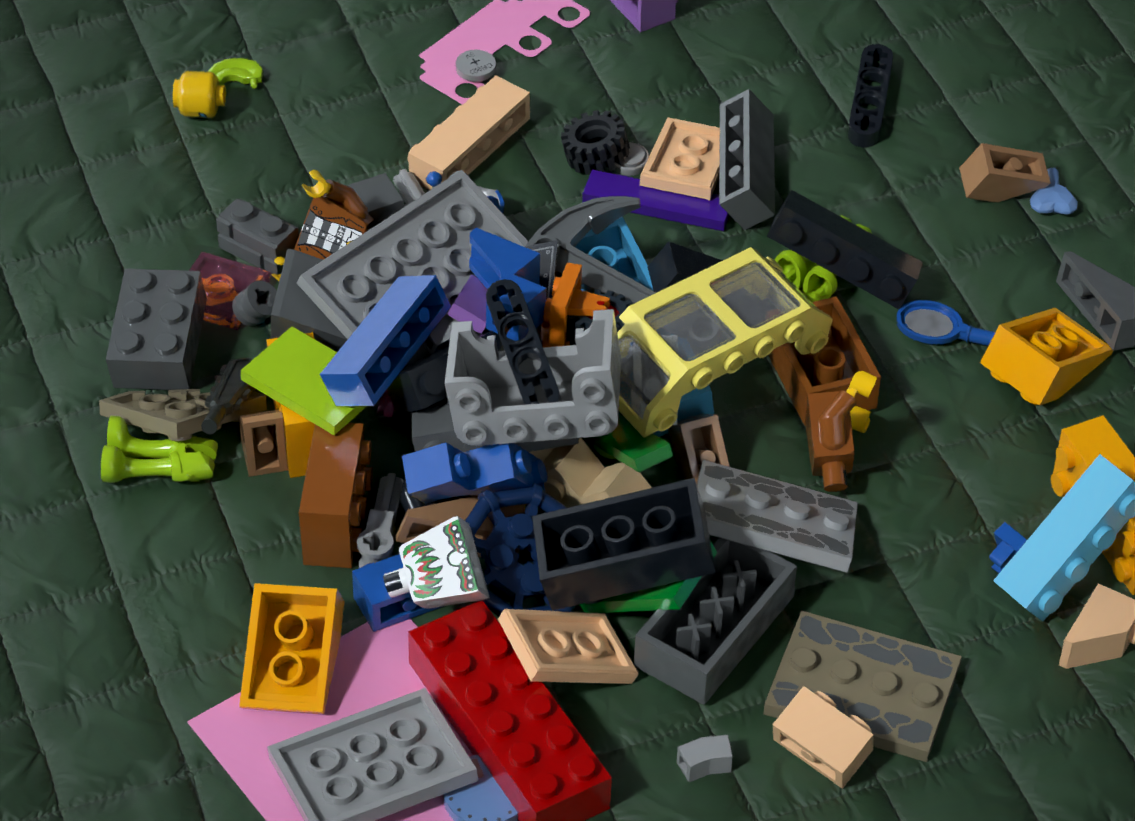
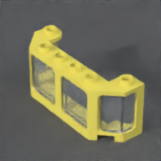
(709, 329)

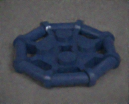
(507, 535)

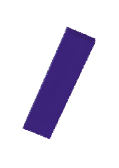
(658, 202)

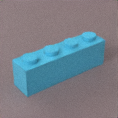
(1070, 539)

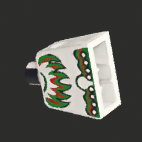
(439, 567)

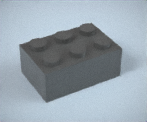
(156, 329)

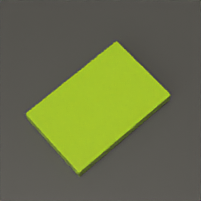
(290, 375)

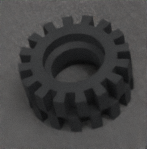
(610, 141)

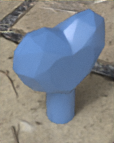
(1054, 197)

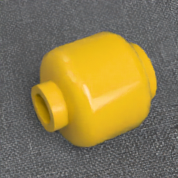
(198, 94)

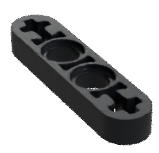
(870, 95)
(521, 349)

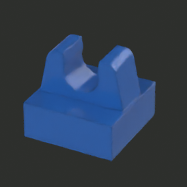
(1008, 544)

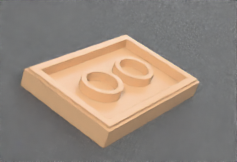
(684, 159)
(567, 646)

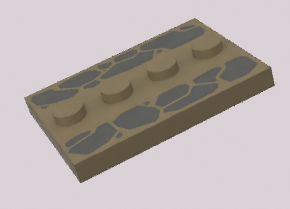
(871, 675)

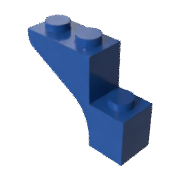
(501, 259)
(448, 472)

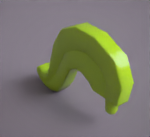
(238, 70)

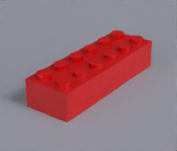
(508, 718)

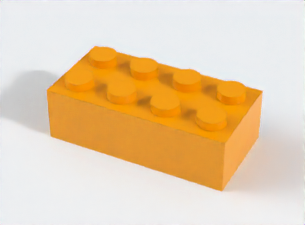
(1075, 453)

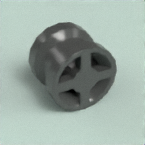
(247, 302)

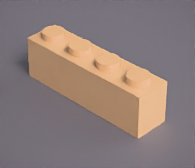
(471, 131)

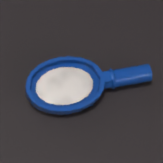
(937, 324)

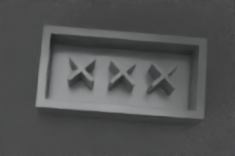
(718, 622)

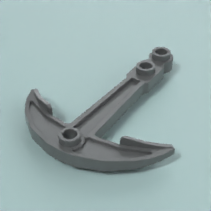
(572, 226)

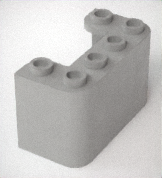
(488, 403)

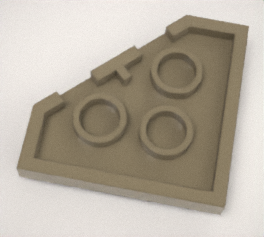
(172, 414)

